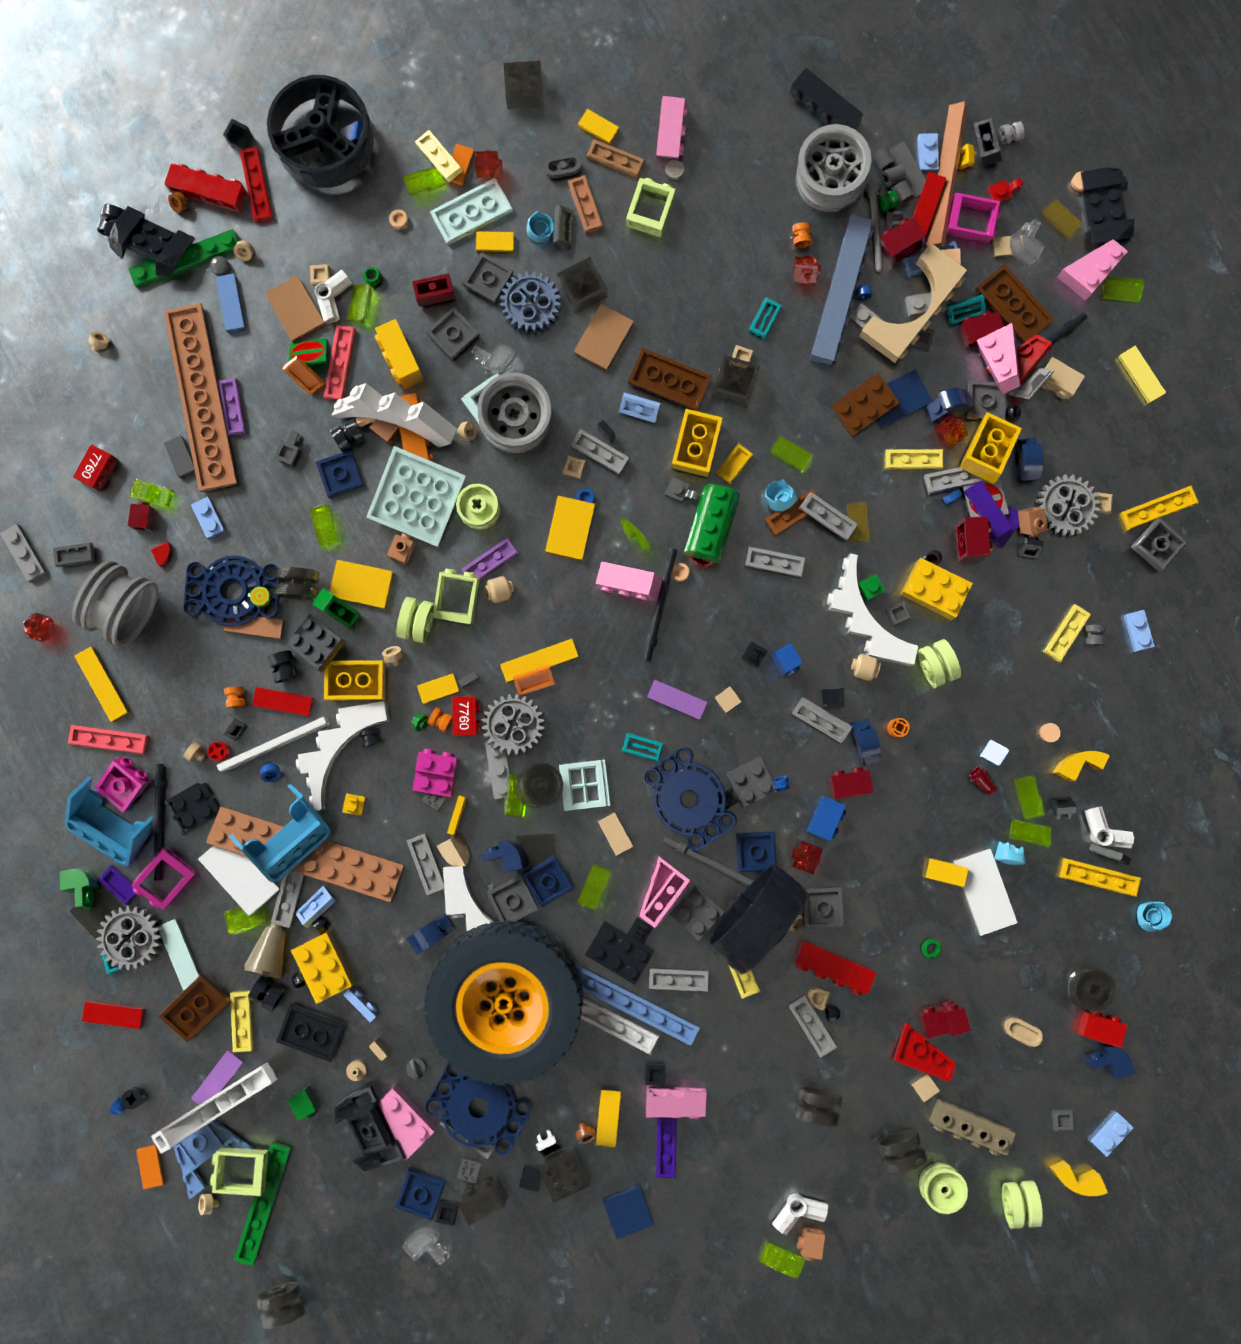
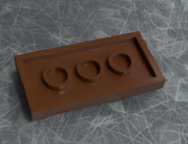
(1015, 303)
(669, 379)

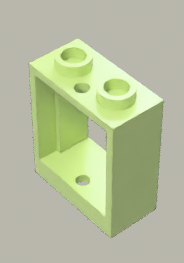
(645, 224)
(451, 615)
(260, 1172)

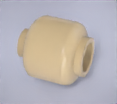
(498, 589)
(865, 667)

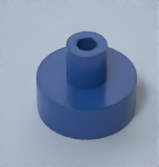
(270, 772)

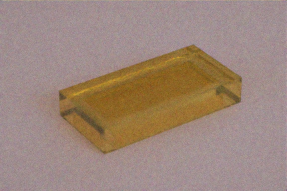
(1061, 218)
(858, 513)

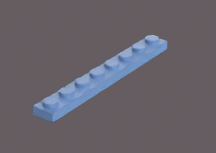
(637, 1007)

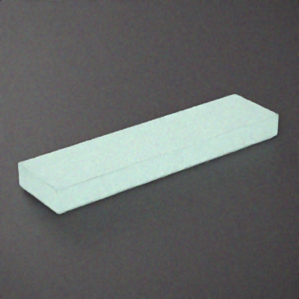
(179, 952)

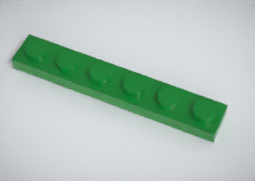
(196, 254)
(262, 1206)

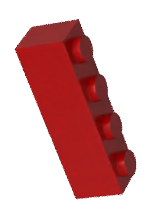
(205, 187)
(834, 967)

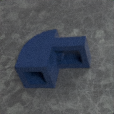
(951, 401)
(1030, 459)
(866, 741)
(511, 855)
(430, 934)
(1117, 1061)

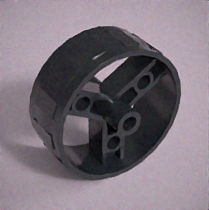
(324, 91)
(758, 919)

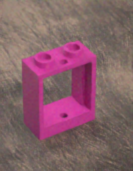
(978, 203)
(174, 861)

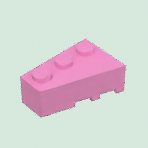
(671, 127)
(1092, 269)
(1001, 357)
(629, 581)
(663, 894)
(675, 1102)
(406, 1120)

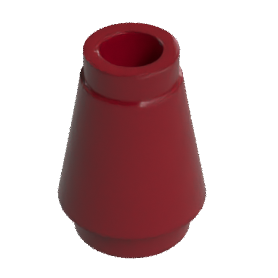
(982, 779)

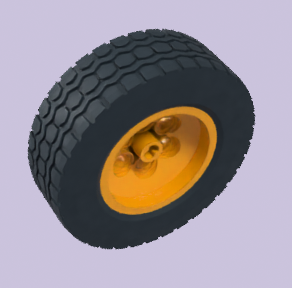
(469, 1031)

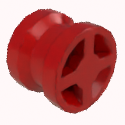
(214, 751)

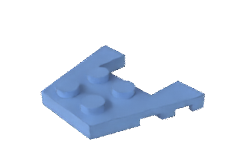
(200, 1147)

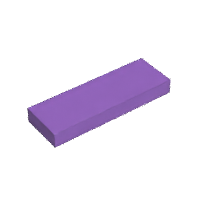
(232, 406)
(491, 559)
(677, 699)
(218, 1077)

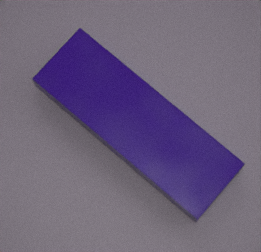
(986, 506)
(666, 1147)

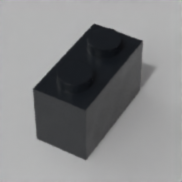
(988, 141)

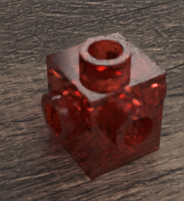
(487, 164)
(806, 270)
(951, 431)
(43, 631)
(806, 857)

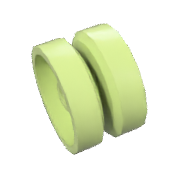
(477, 495)
(415, 620)
(939, 663)
(953, 1194)
(1022, 1204)

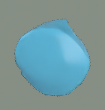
(540, 227)
(780, 495)
(1010, 854)
(1154, 916)

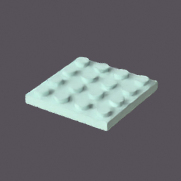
(416, 496)

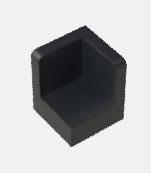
(238, 135)
(832, 698)

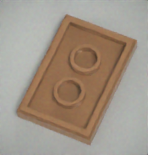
(294, 308)
(603, 337)

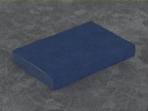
(911, 395)

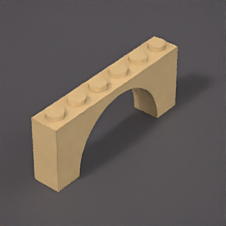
(895, 338)

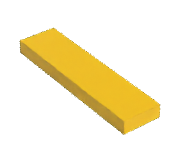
(1159, 508)
(549, 656)
(101, 684)
(1100, 877)

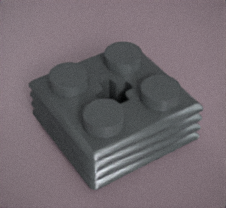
(1170, 545)

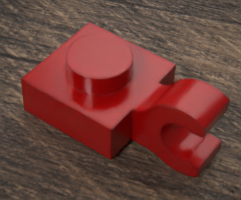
(1002, 191)

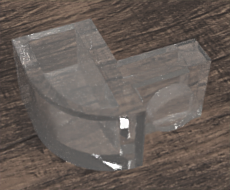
(1025, 245)
(497, 362)
(425, 1240)

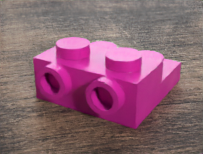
(435, 773)
(122, 783)

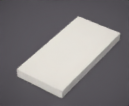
(239, 878)
(986, 893)

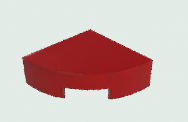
(161, 553)

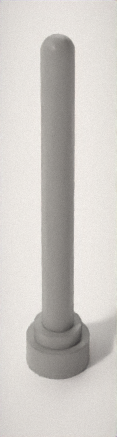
(873, 190)

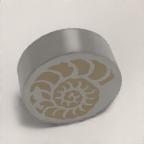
(674, 170)

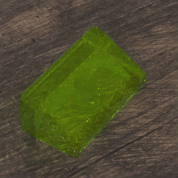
(1122, 288)
(359, 303)
(1030, 833)
(238, 920)

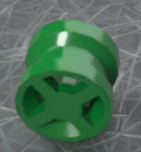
(888, 201)

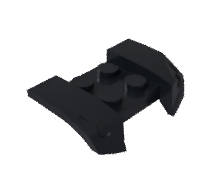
(1105, 205)
(149, 240)
(368, 1129)

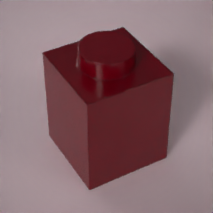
(141, 516)

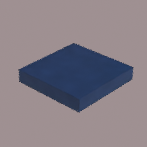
(340, 473)
(755, 851)
(548, 880)
(420, 1193)
(628, 1212)

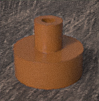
(178, 201)
(585, 1133)

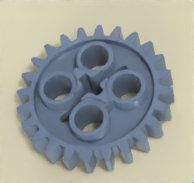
(544, 292)

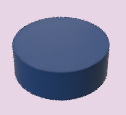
(586, 495)
(952, 496)

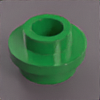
(372, 271)
(419, 722)
(937, 948)

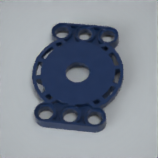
(212, 587)
(706, 811)
(492, 1124)

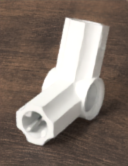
(327, 304)
(1113, 838)
(788, 1216)

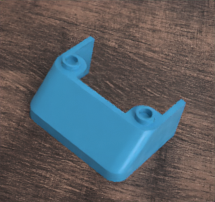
(102, 828)
(290, 844)

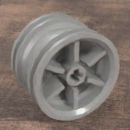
(516, 386)
(114, 603)

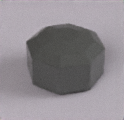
(219, 266)

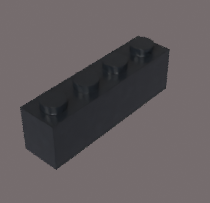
(824, 101)

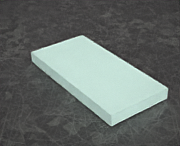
(471, 211)

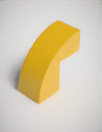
(1071, 766)
(608, 1118)
(1086, 1184)

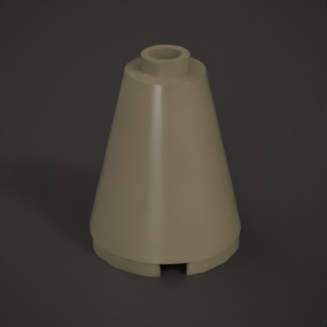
(268, 953)

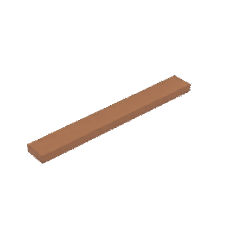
(948, 168)

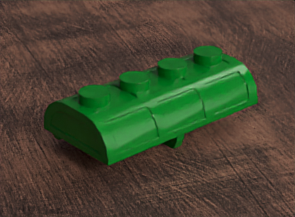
(712, 523)

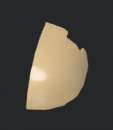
(455, 851)

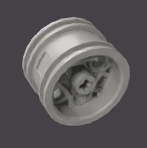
(833, 146)

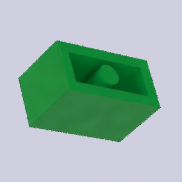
(336, 608)

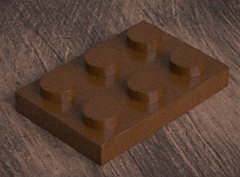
(865, 404)
(194, 1007)

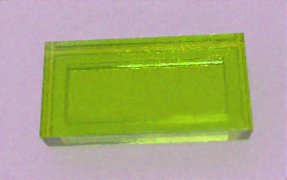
(790, 453)

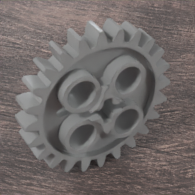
(1083, 513)
(529, 731)
(141, 950)

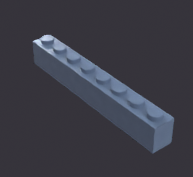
(841, 290)

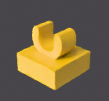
(967, 157)
(354, 804)

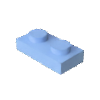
(928, 152)
(639, 407)
(208, 517)
(1139, 630)
(315, 906)
(366, 1008)
(1111, 1134)

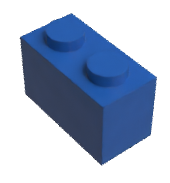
(787, 660)
(826, 818)

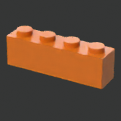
(410, 440)

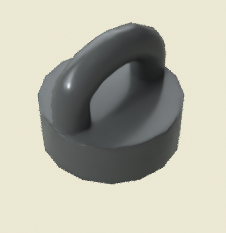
(416, 1068)

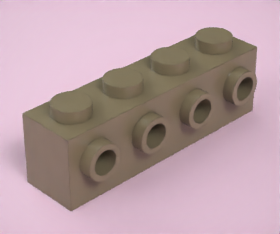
(972, 1127)

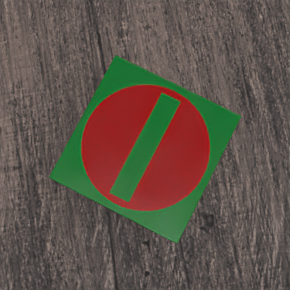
(309, 351)

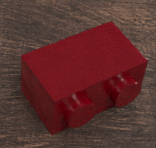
(433, 290)
(976, 328)
(850, 784)

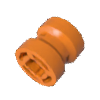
(802, 234)
(234, 697)
(440, 719)
(894, 728)

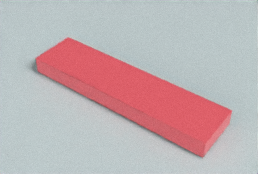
(339, 362)
(108, 739)

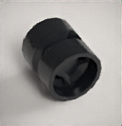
(109, 214)
(347, 435)
(283, 666)
(266, 993)

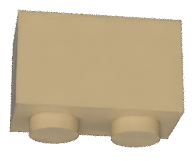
(1063, 380)

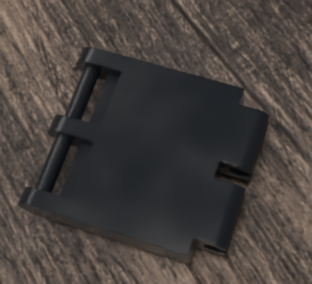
(193, 807)

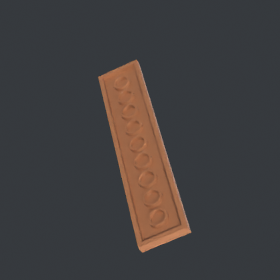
(200, 397)
(327, 863)

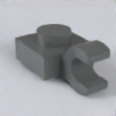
(287, 451)
(679, 490)

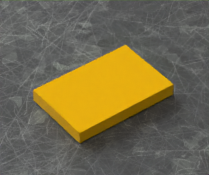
(570, 527)
(361, 584)

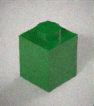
(870, 588)
(303, 1104)

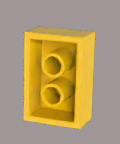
(398, 354)
(696, 443)
(990, 448)
(936, 589)
(355, 681)
(323, 967)

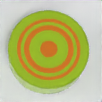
(260, 596)

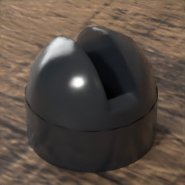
(1010, 411)
(934, 557)
(321, 925)
(298, 980)
(832, 1013)

